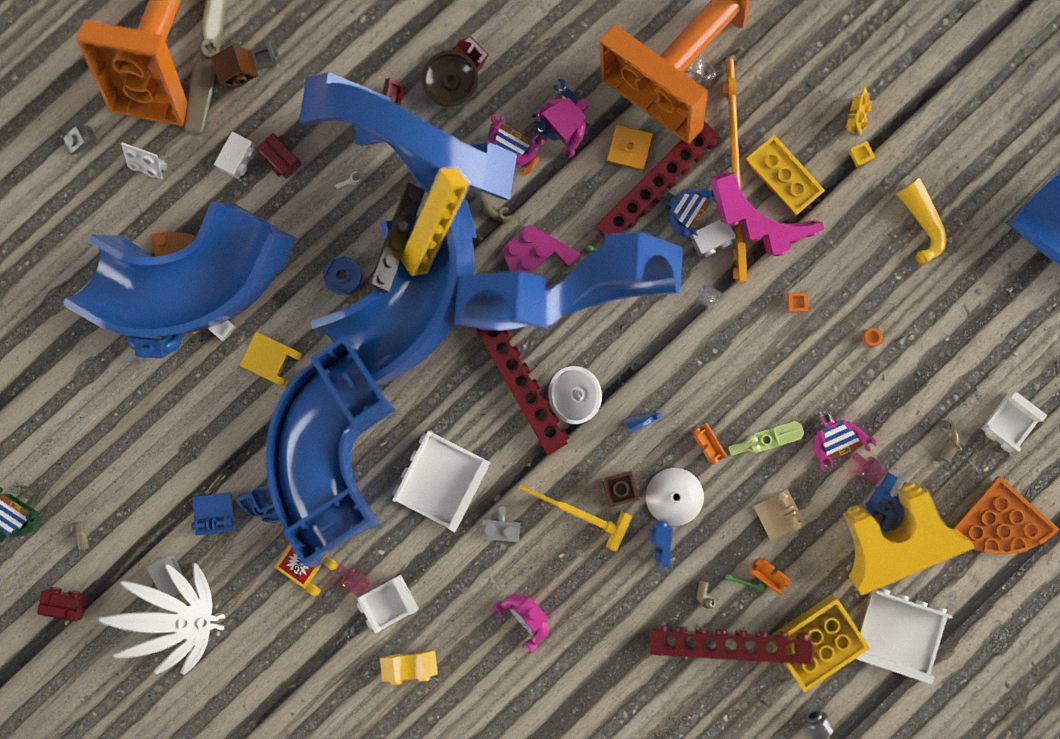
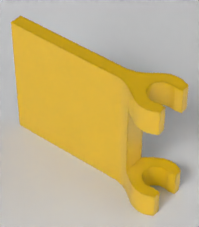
(268, 358)

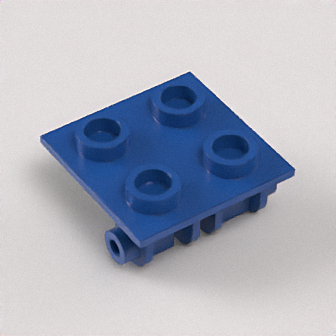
(213, 514)

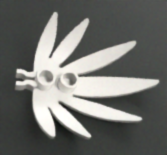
(188, 623)

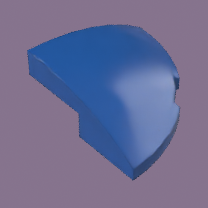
(640, 420)
(259, 503)

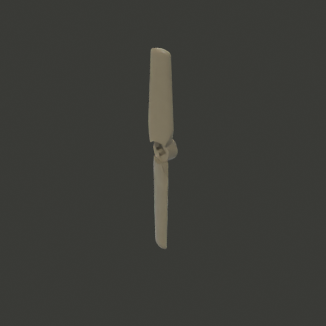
(203, 70)

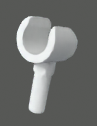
(349, 181)

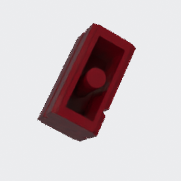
(278, 154)
(61, 604)

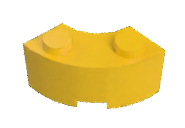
(411, 666)

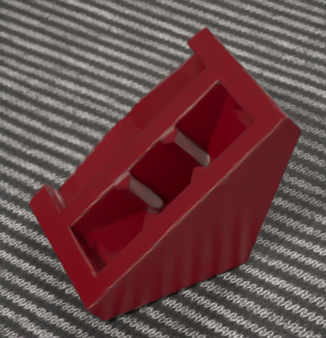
(473, 51)

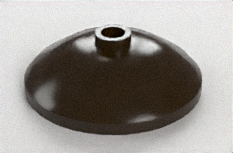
(445, 67)

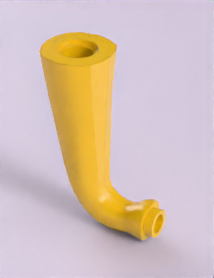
(920, 205)

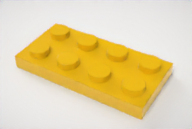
(784, 175)

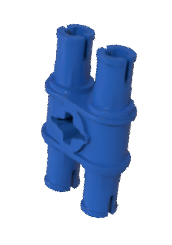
(880, 494)

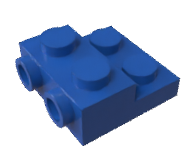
(661, 536)

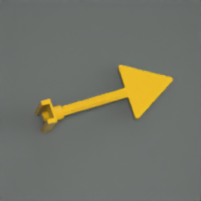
(616, 529)

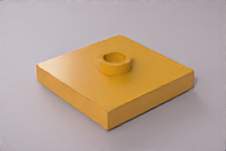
(629, 147)

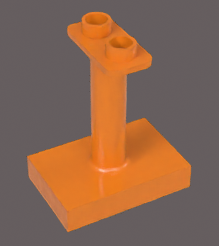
(136, 65)
(659, 82)

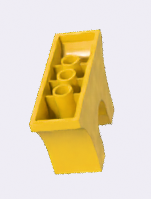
(913, 546)

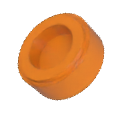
(872, 337)

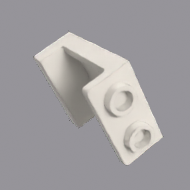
(1012, 421)
(387, 604)

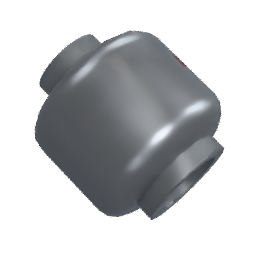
(818, 725)

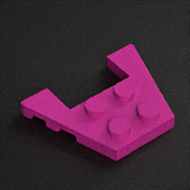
(532, 248)

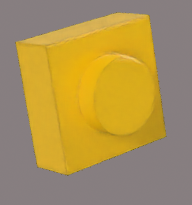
(861, 153)

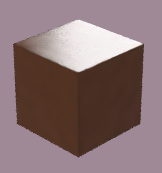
(234, 66)
(620, 489)

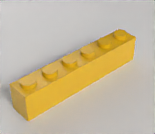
(434, 220)

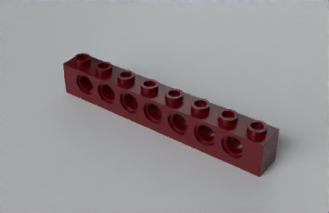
(605, 226)
(549, 444)
(803, 656)

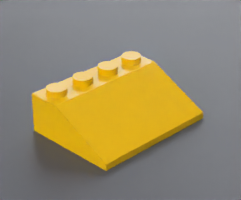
(834, 641)

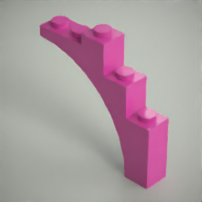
(734, 207)

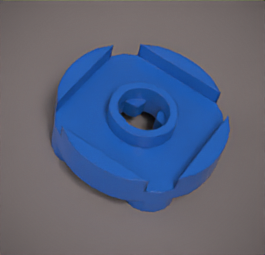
(347, 285)

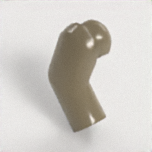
(81, 534)
(703, 597)

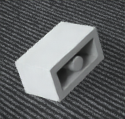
(235, 155)
(712, 237)

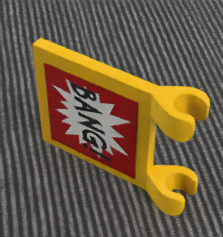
(292, 567)

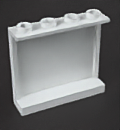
(440, 480)
(902, 634)

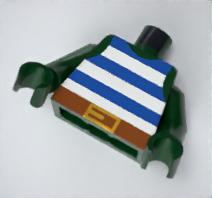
(16, 517)

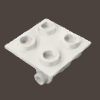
(143, 161)

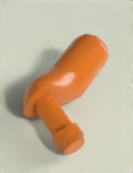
(532, 164)

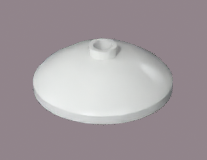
(565, 396)
(661, 491)

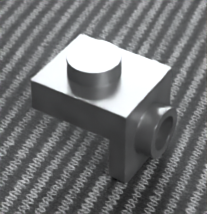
(265, 56)
(79, 138)

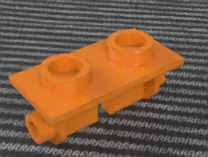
(710, 444)
(764, 571)

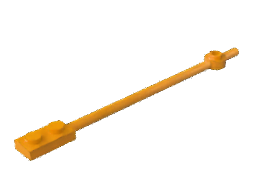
(739, 250)

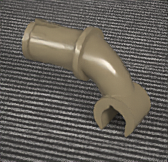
(489, 210)
(953, 442)

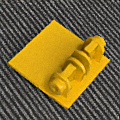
(860, 106)

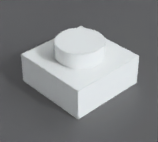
(222, 330)

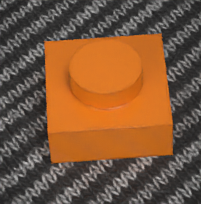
(797, 302)

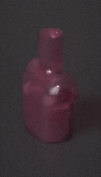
(870, 469)
(354, 580)

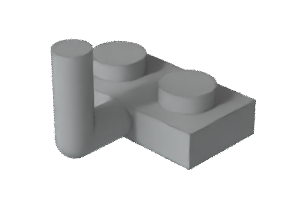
(500, 529)

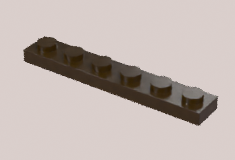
(397, 238)

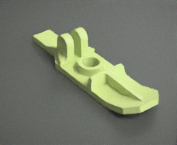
(777, 436)

